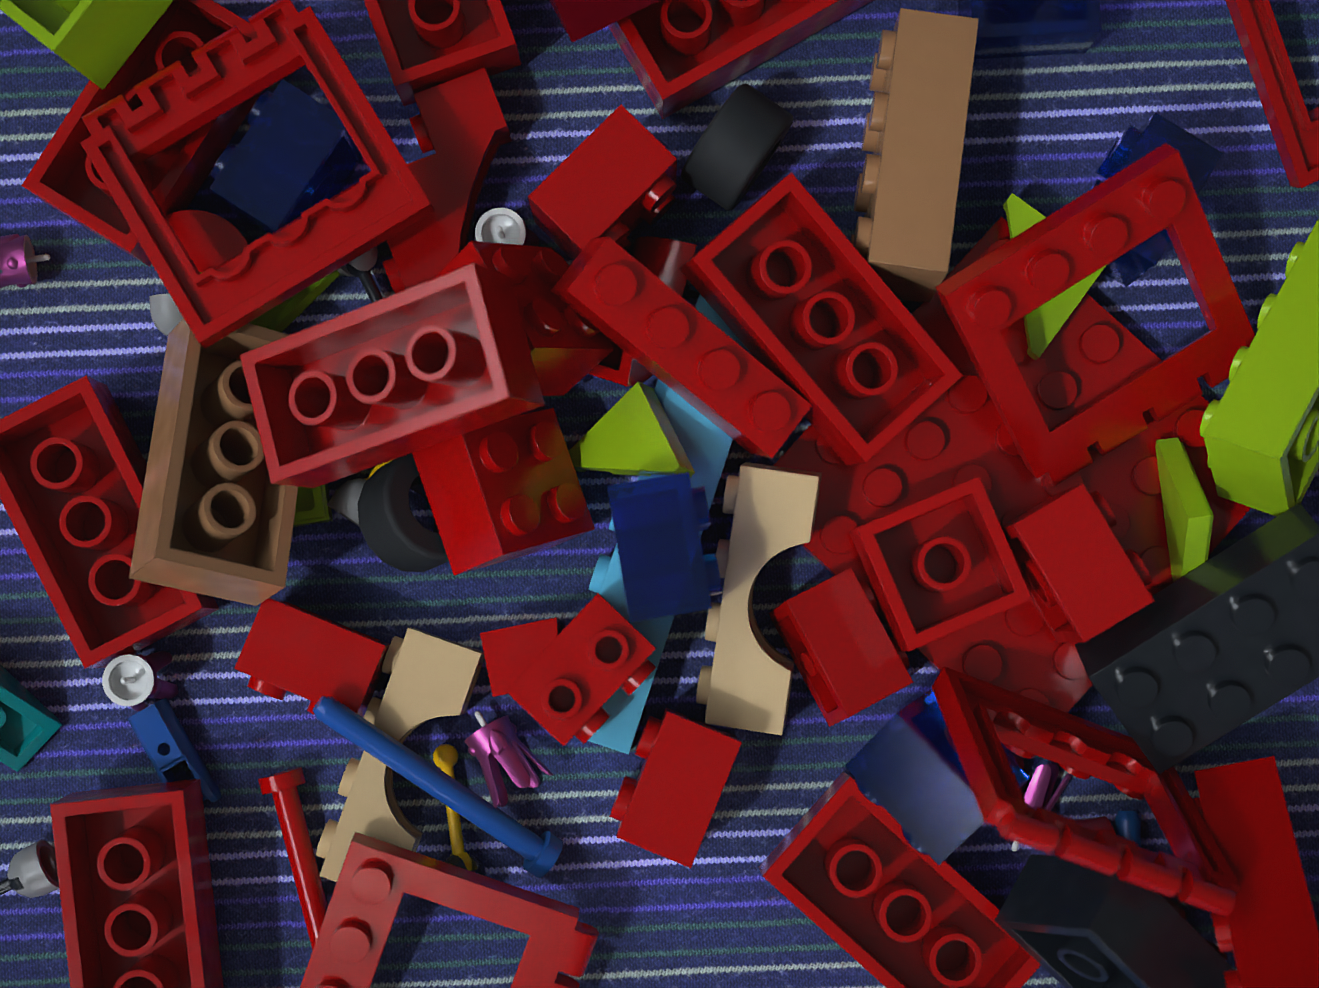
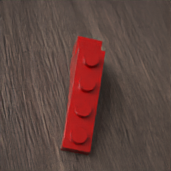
(465, 130)

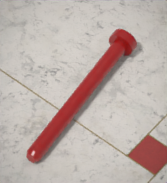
(298, 845)

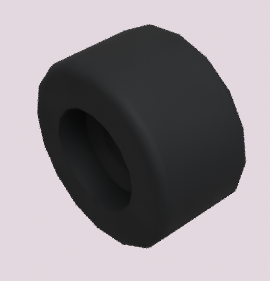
(736, 146)
(389, 522)

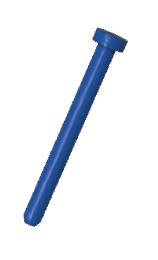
(539, 851)

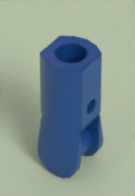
(169, 745)

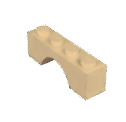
(748, 675)
(426, 682)

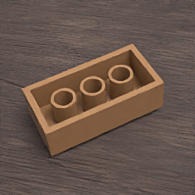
(916, 150)
(207, 493)

